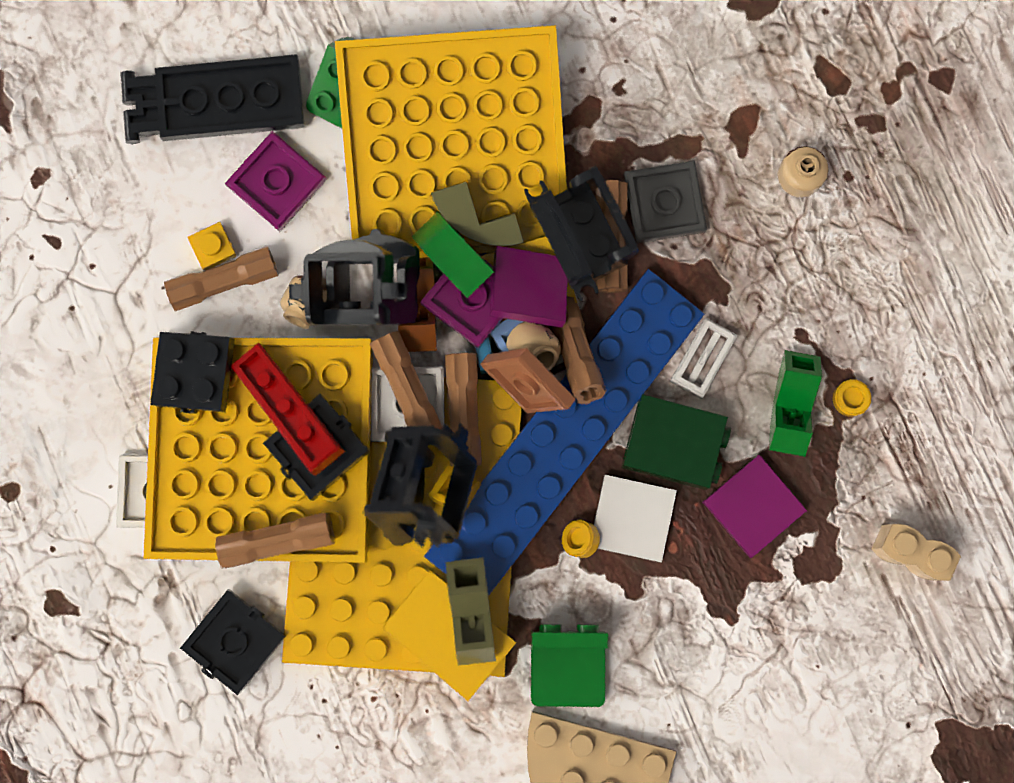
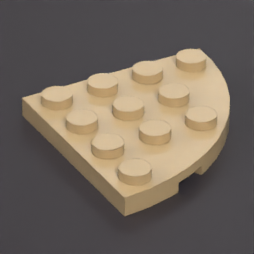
(582, 754)

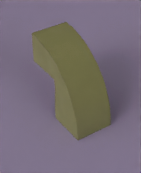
(458, 210)
(470, 611)

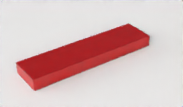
(287, 409)

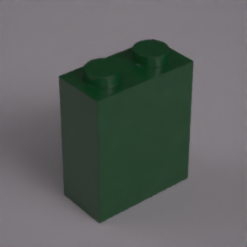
(676, 442)

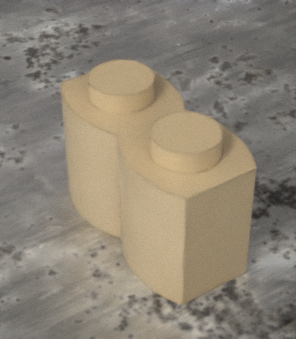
(923, 557)

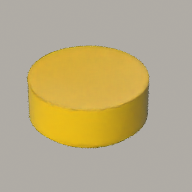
(851, 398)
(580, 539)

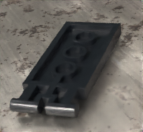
(214, 99)

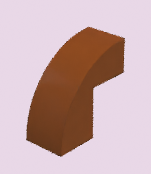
(422, 334)

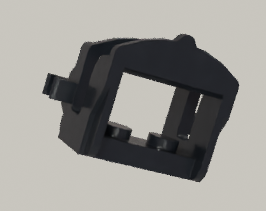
(581, 232)
(373, 249)
(401, 484)

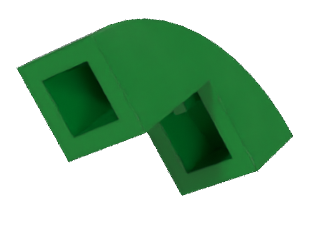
(452, 254)
(793, 403)

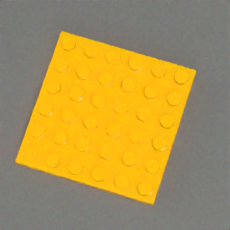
(448, 114)
(219, 478)

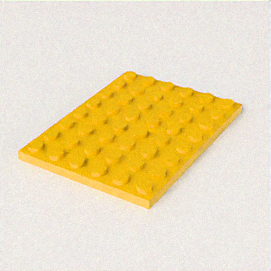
(341, 606)

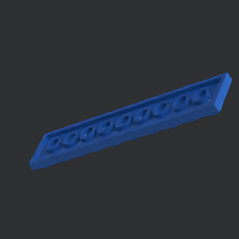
(562, 443)

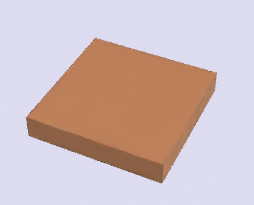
(527, 381)

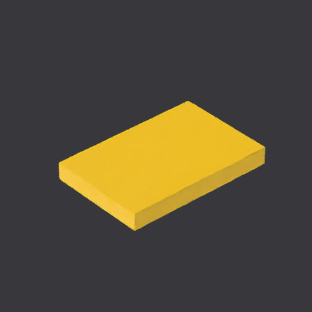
(426, 630)

